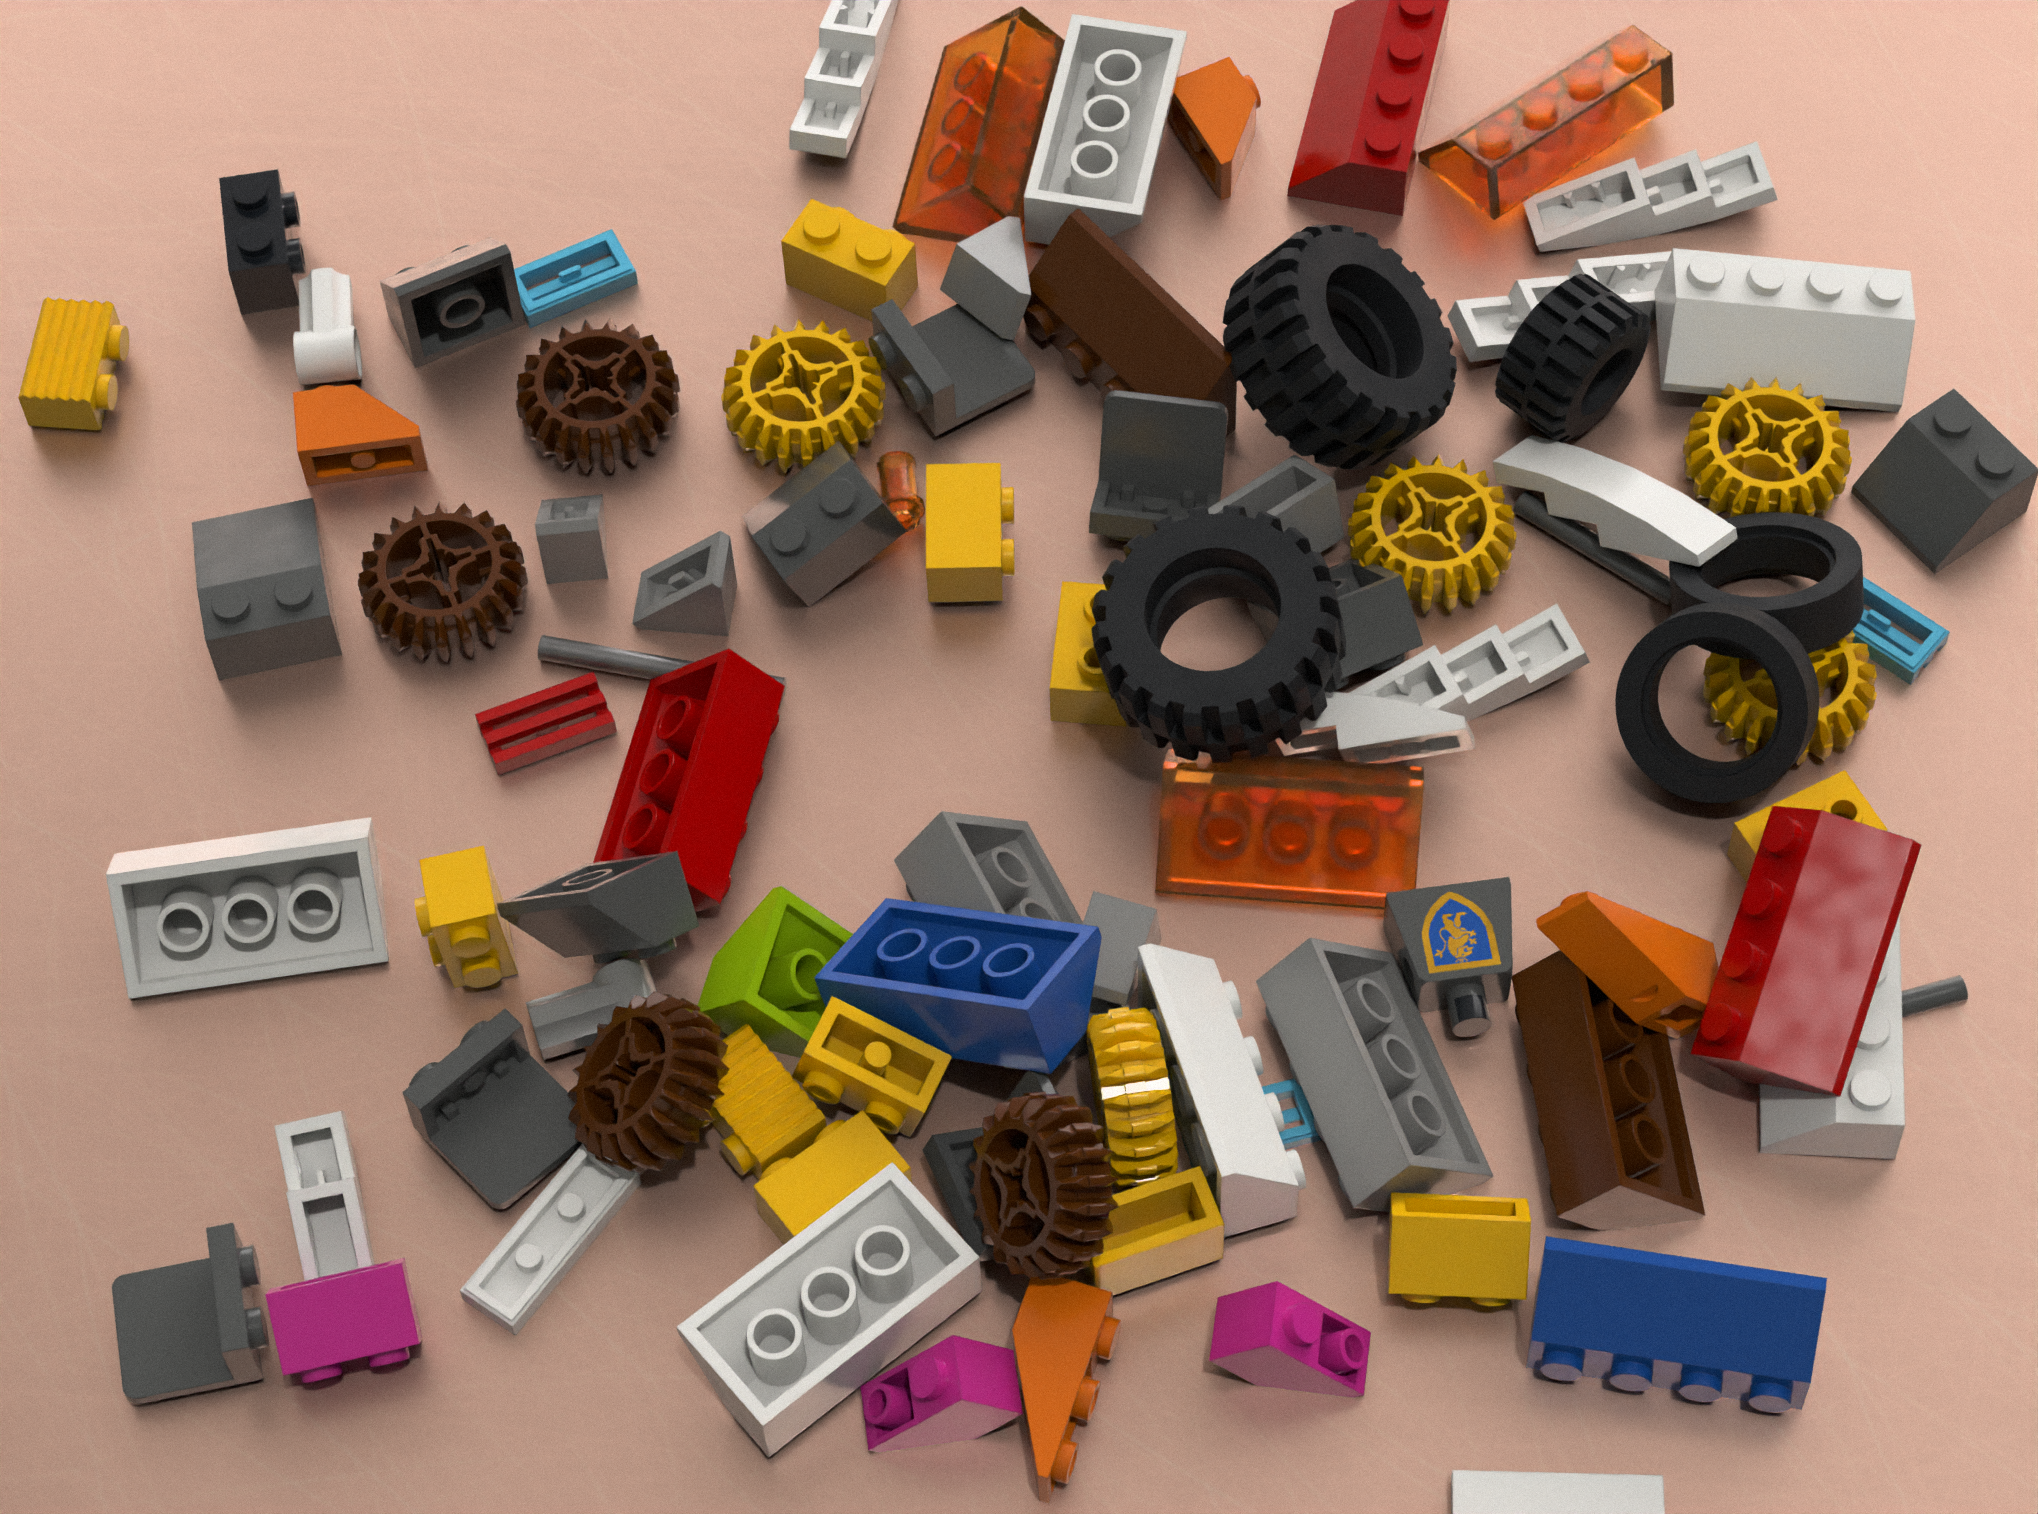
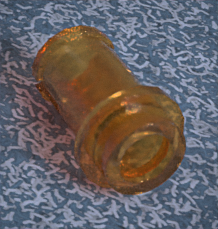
(899, 487)

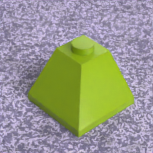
(770, 970)

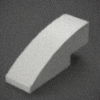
(324, 1195)

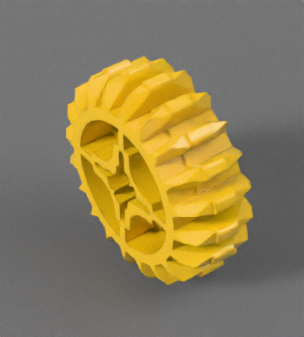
(790, 392)
(1772, 436)
(1438, 513)
(1751, 705)
(1132, 1095)

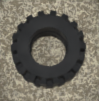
(1572, 358)

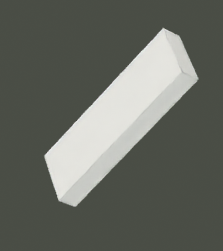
(548, 1239)
(1555, 1493)

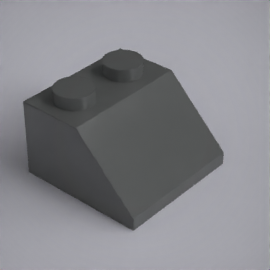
(454, 301)
(1947, 481)
(823, 524)
(1374, 615)
(608, 908)

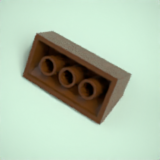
(1121, 323)
(1604, 1104)

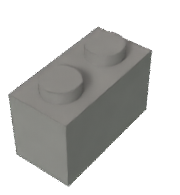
(1298, 496)

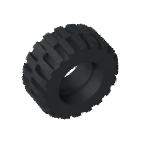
(1339, 347)
(1206, 561)

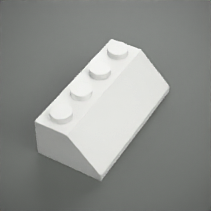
(1102, 126)
(1766, 317)
(248, 907)
(1217, 1089)
(1871, 1108)
(831, 1308)

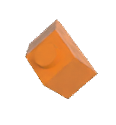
(1216, 121)
(353, 436)

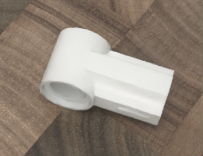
(327, 339)

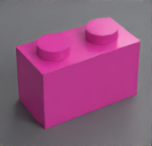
(344, 1319)

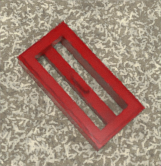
(543, 714)

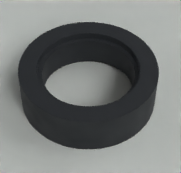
(1784, 546)
(1663, 756)

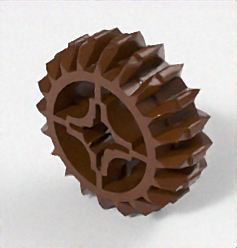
(595, 417)
(415, 608)
(648, 1082)
(1043, 1185)

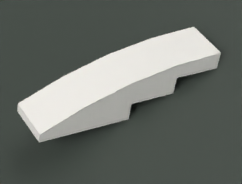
(841, 75)
(1637, 203)
(1490, 323)
(1625, 504)
(1485, 668)
(1381, 730)

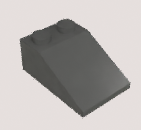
(264, 589)

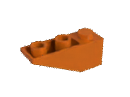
(1637, 961)
(1056, 1351)

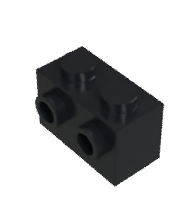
(260, 241)

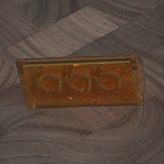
(1555, 121)
(980, 129)
(1288, 829)

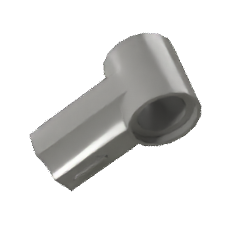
(571, 1016)

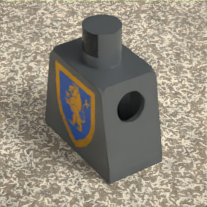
(1454, 948)

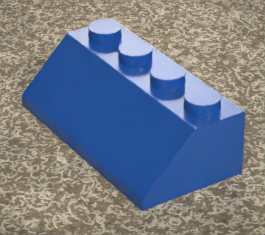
(971, 981)
(1675, 1324)

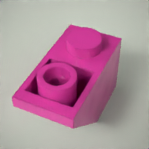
(1289, 1342)
(942, 1396)

